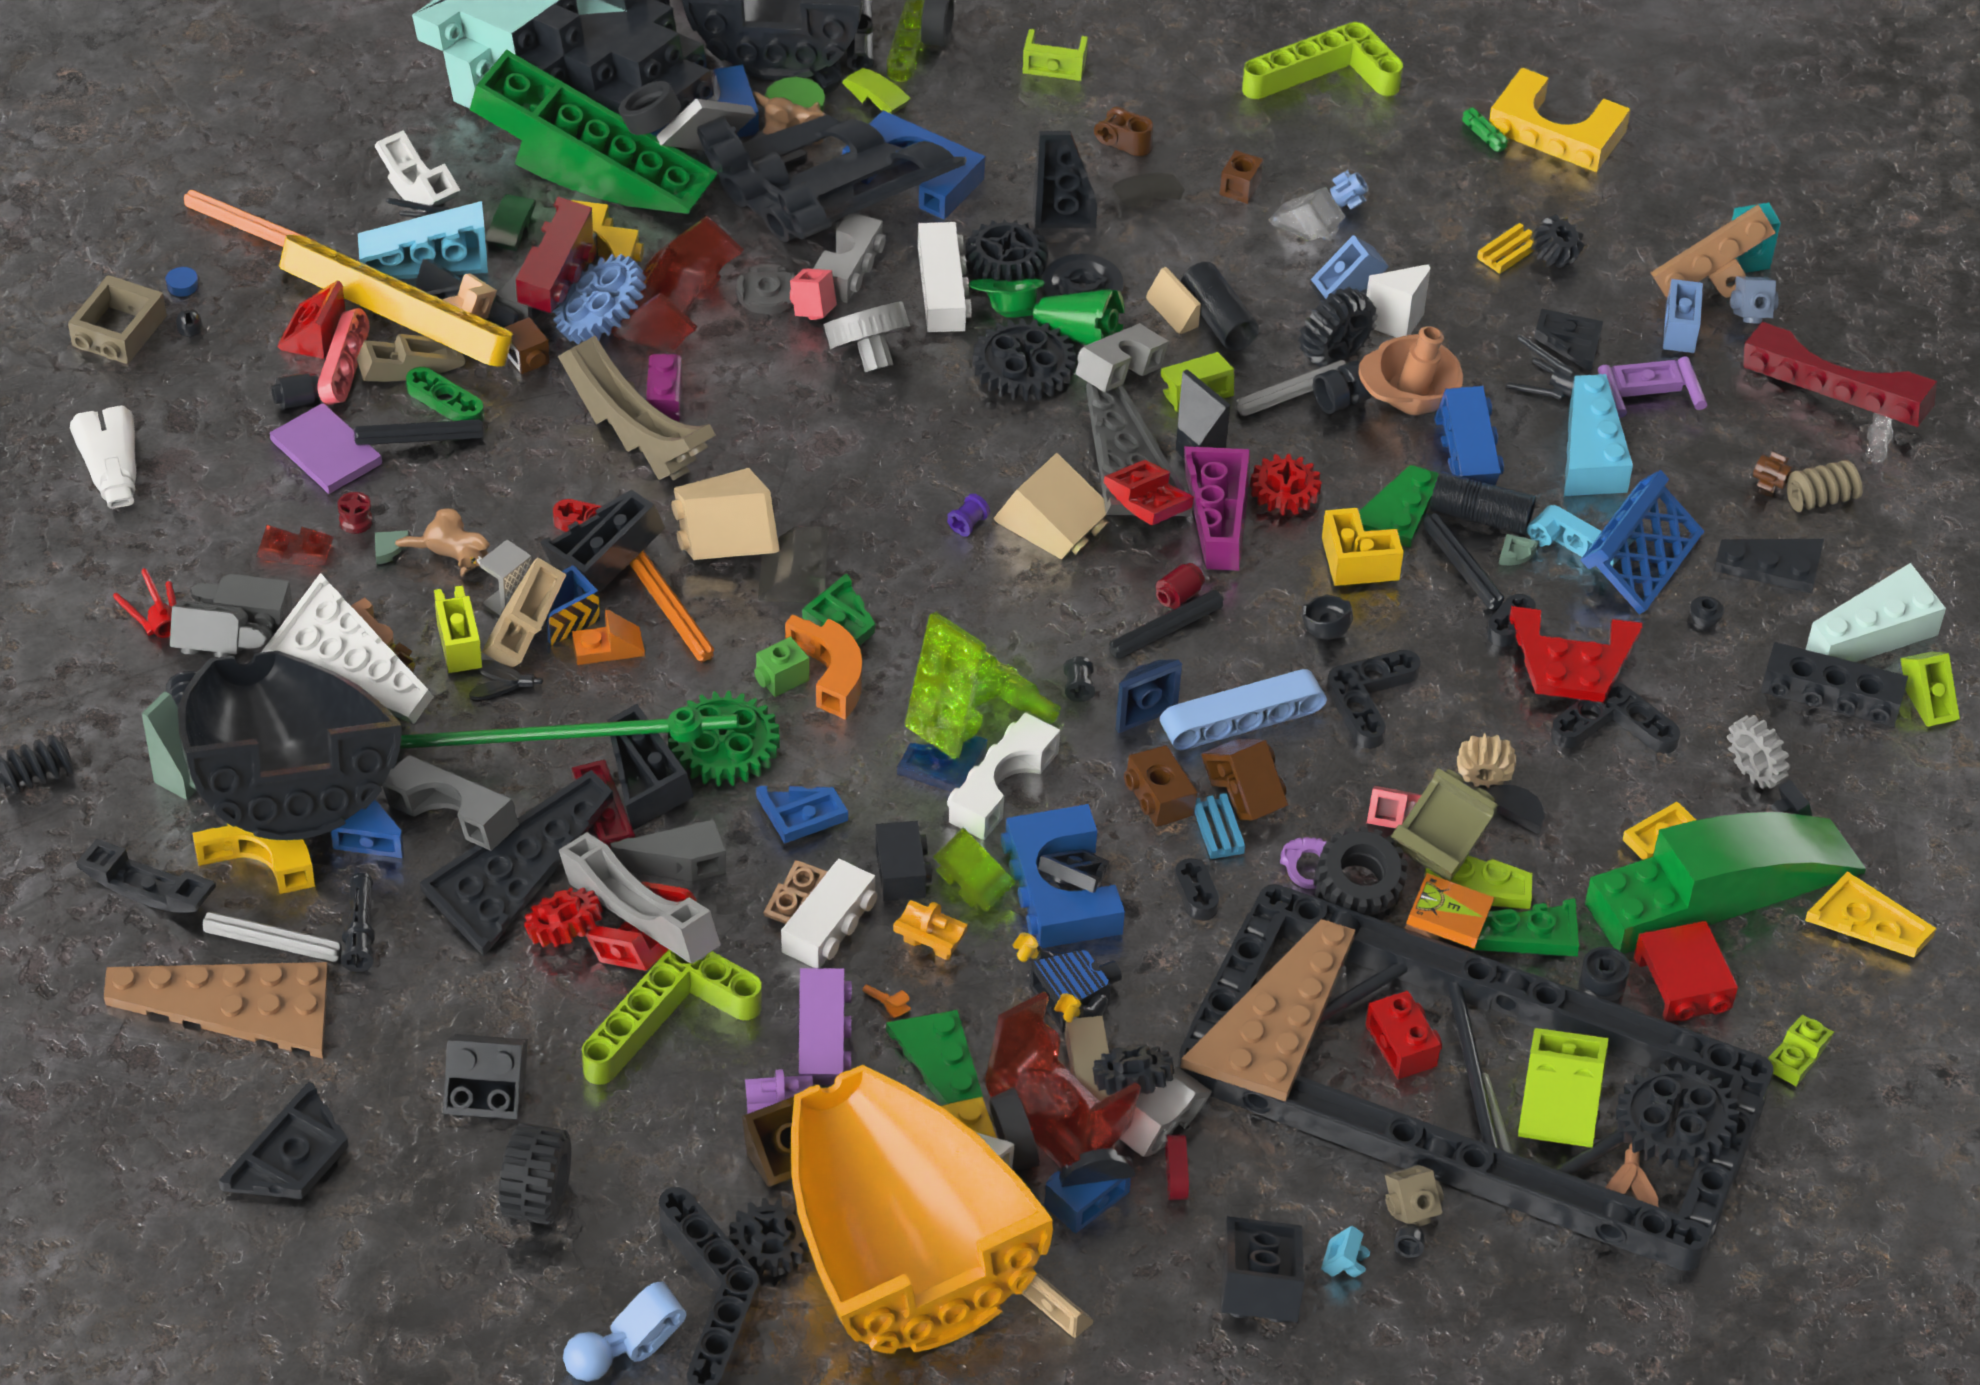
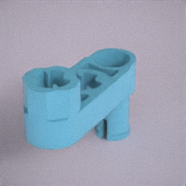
(1566, 529)

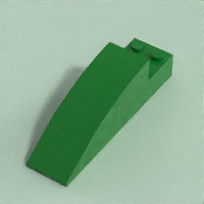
(585, 143)
(1719, 872)

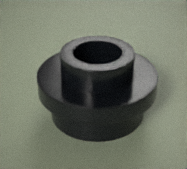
(1706, 611)

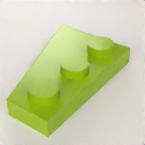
(1505, 883)

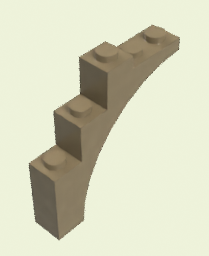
(609, 396)

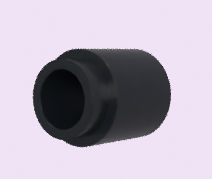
(295, 390)

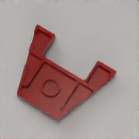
(1572, 666)

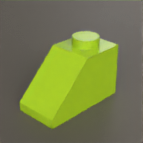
(1931, 687)

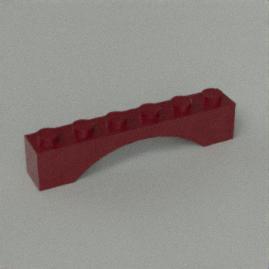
(1894, 395)

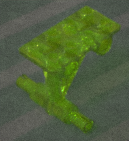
(958, 677)

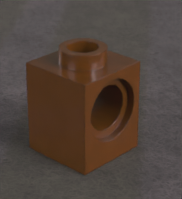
(1241, 177)

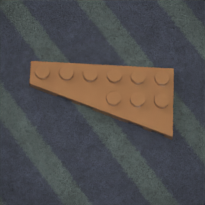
(239, 1000)
(1272, 1026)

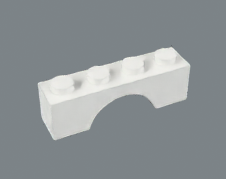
(1025, 748)

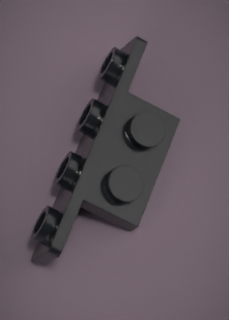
(445, 284)

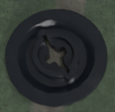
(1067, 272)

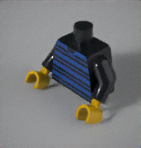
(1071, 980)

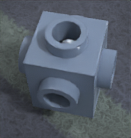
(1754, 298)

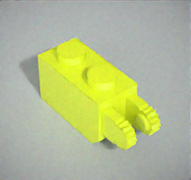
(458, 631)

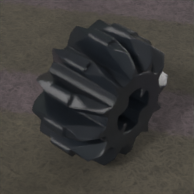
(1557, 241)

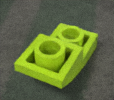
(881, 91)
(1800, 1049)

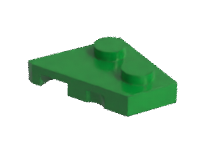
(844, 607)

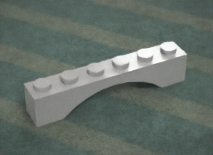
(679, 926)

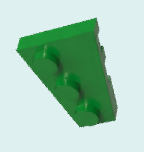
(1401, 504)
(1533, 931)

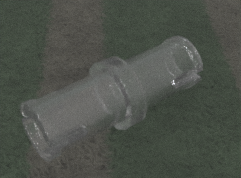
(1879, 436)

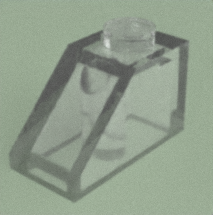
(1310, 215)

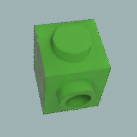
(782, 667)

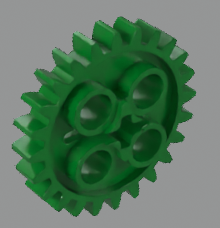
(730, 751)

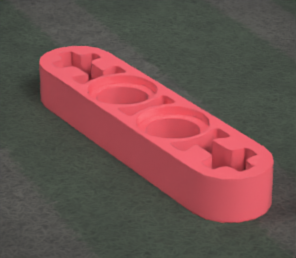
(342, 356)

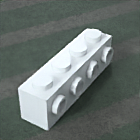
(942, 277)

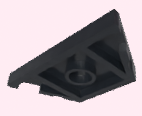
(290, 1151)

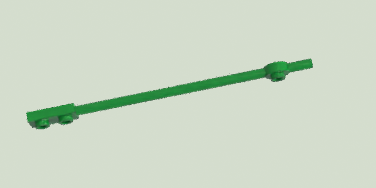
(683, 724)

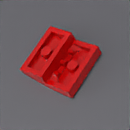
(1146, 492)

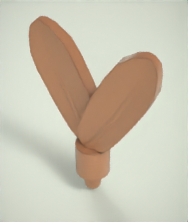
(1633, 1177)

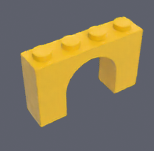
(1580, 143)

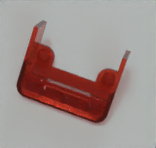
(672, 284)
(1028, 1042)

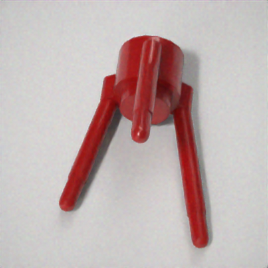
(158, 614)

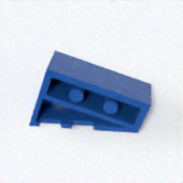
(1469, 434)

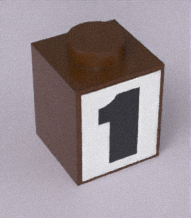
(528, 346)

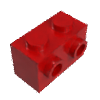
(1403, 1034)

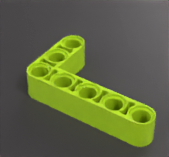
(1321, 54)
(657, 997)

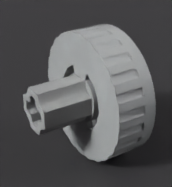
(869, 332)

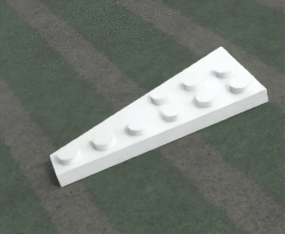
(337, 638)

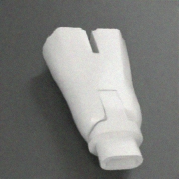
(108, 452)

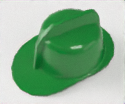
(1010, 298)

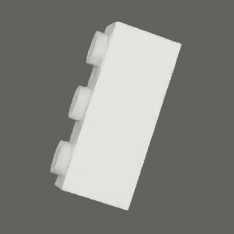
(829, 914)

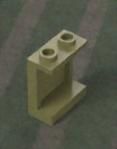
(1445, 824)

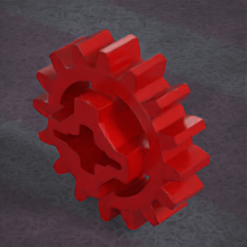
(1285, 484)
(563, 917)

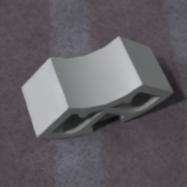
(1163, 1111)

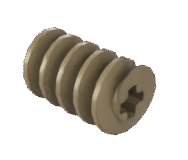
(1823, 485)

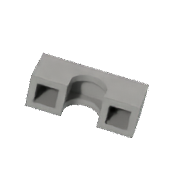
(856, 246)
(1108, 359)

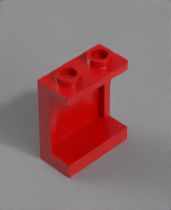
(629, 945)
(1687, 970)

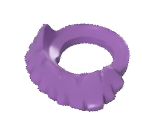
(1292, 853)

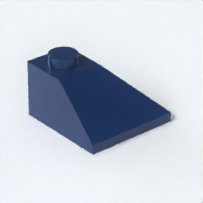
(1147, 693)

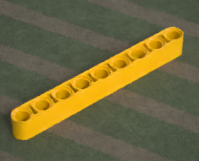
(397, 300)

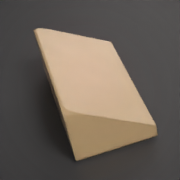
(1174, 302)
(1057, 1306)

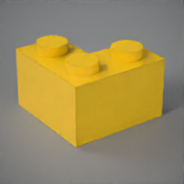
(1357, 554)

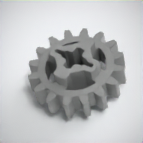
(1758, 751)

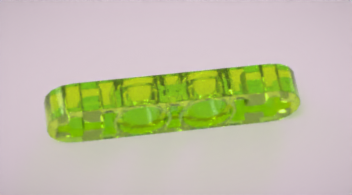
(906, 39)

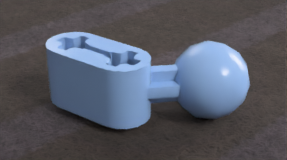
(637, 1331)

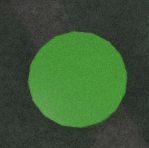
(798, 91)

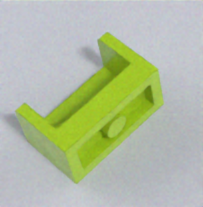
(1054, 61)

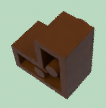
(1249, 775)

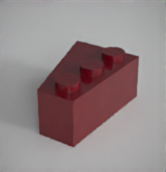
(559, 258)

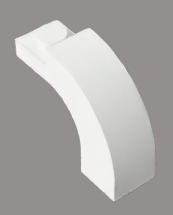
(410, 174)

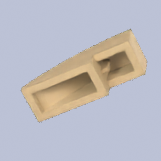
(524, 614)

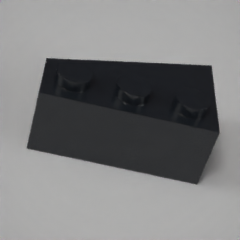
(607, 540)
(647, 772)

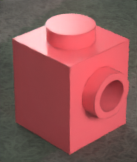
(813, 293)

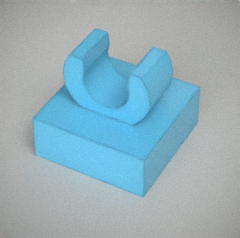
(1343, 1251)

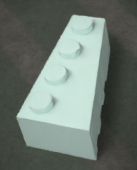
(1880, 619)

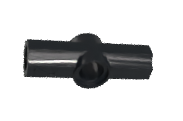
(861, 48)

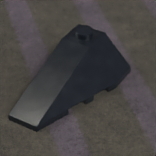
(1061, 185)

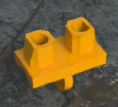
(931, 928)

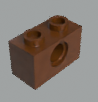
(1160, 786)

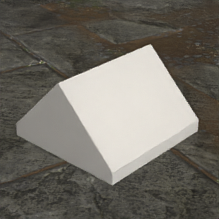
(1399, 299)

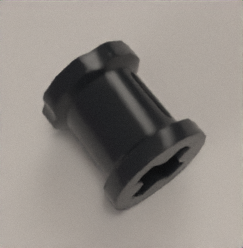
(1079, 679)

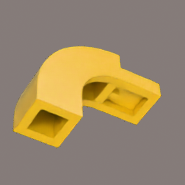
(286, 858)

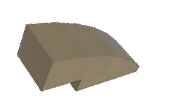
(394, 360)
(1085, 1044)

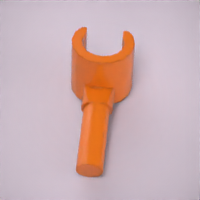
(894, 1004)

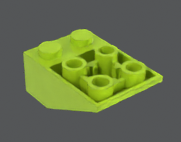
(1563, 1087)

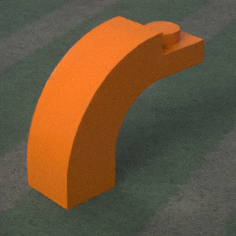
(838, 650)

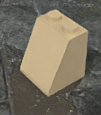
(1055, 509)
(725, 516)

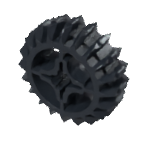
(1006, 252)
(1338, 327)

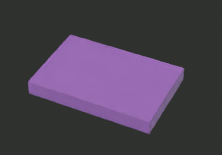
(325, 448)

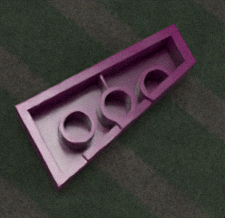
(1220, 491)

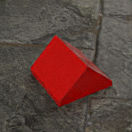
(315, 323)

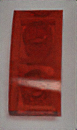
(290, 548)

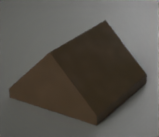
(769, 1140)

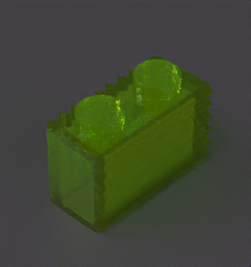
(974, 870)

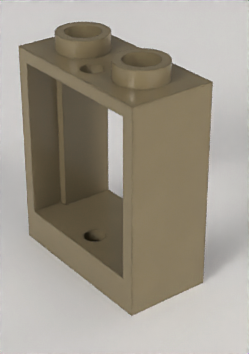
(124, 296)

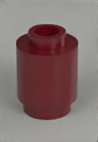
(1179, 585)

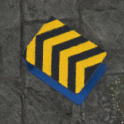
(571, 607)

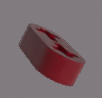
(1177, 1167)

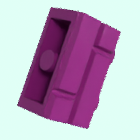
(665, 384)

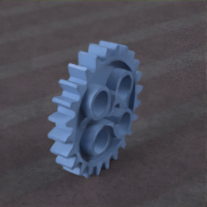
(600, 299)

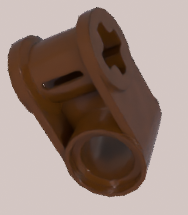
(1128, 130)

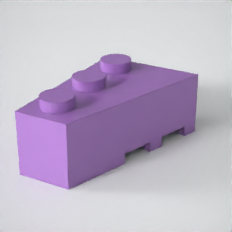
(823, 1024)

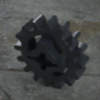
(1133, 1064)
(769, 1236)

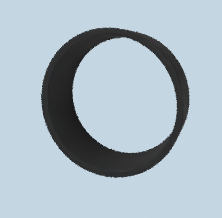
(1013, 1126)

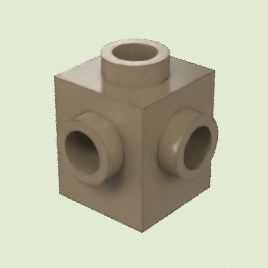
(1414, 1195)

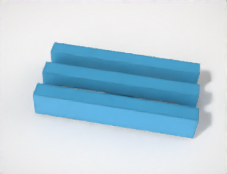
(1213, 805)

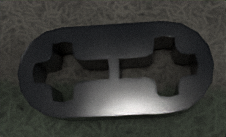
(1501, 619)
(1203, 887)

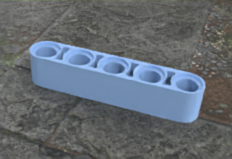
(1242, 709)

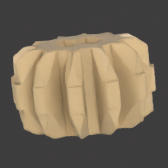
(1486, 760)

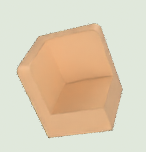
(474, 296)

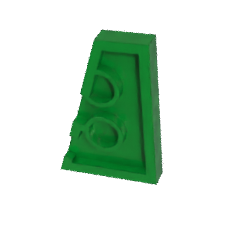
(940, 1053)

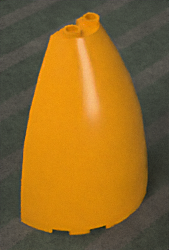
(908, 1213)

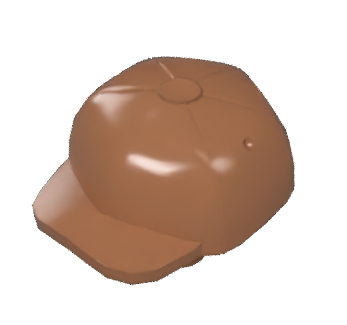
(1412, 371)

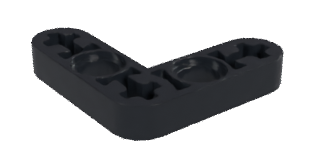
(1405, 670)
(1619, 711)

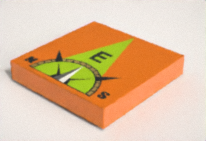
(1450, 910)

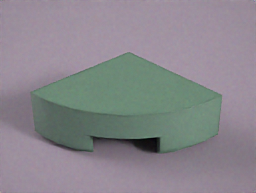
(385, 545)
(1517, 550)

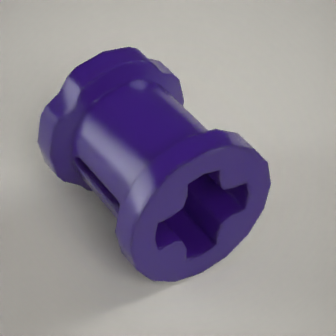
(971, 512)

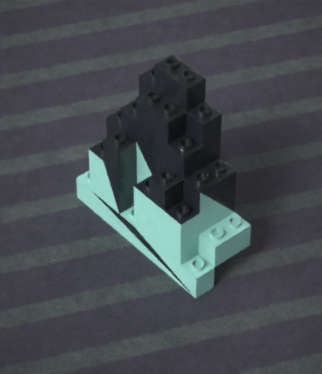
(588, 44)

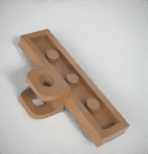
(1717, 254)

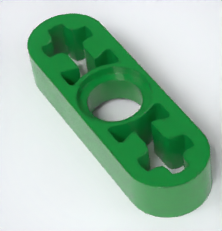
(438, 385)

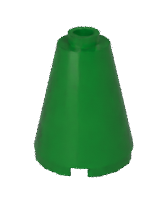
(1082, 315)

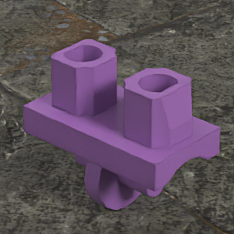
(768, 1091)

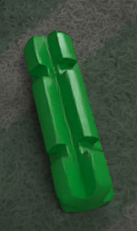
(1485, 129)

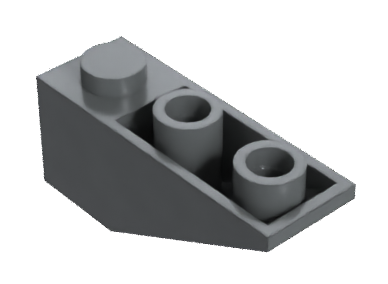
(676, 853)

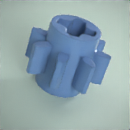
(1349, 189)

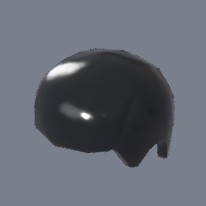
(1327, 617)

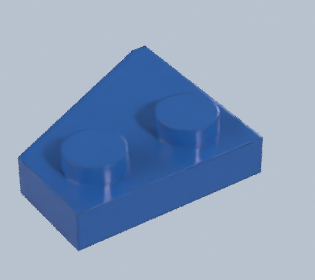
(802, 810)

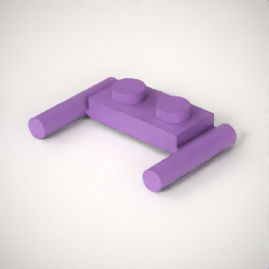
(1652, 379)

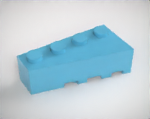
(447, 237)
(1596, 443)

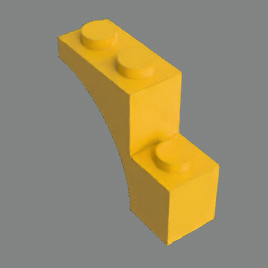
(613, 239)

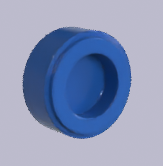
(182, 281)

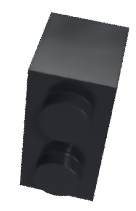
(901, 860)

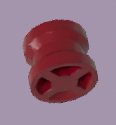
(354, 512)

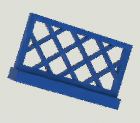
(1614, 537)

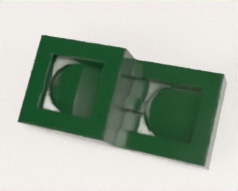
(510, 221)

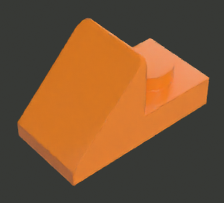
(614, 642)

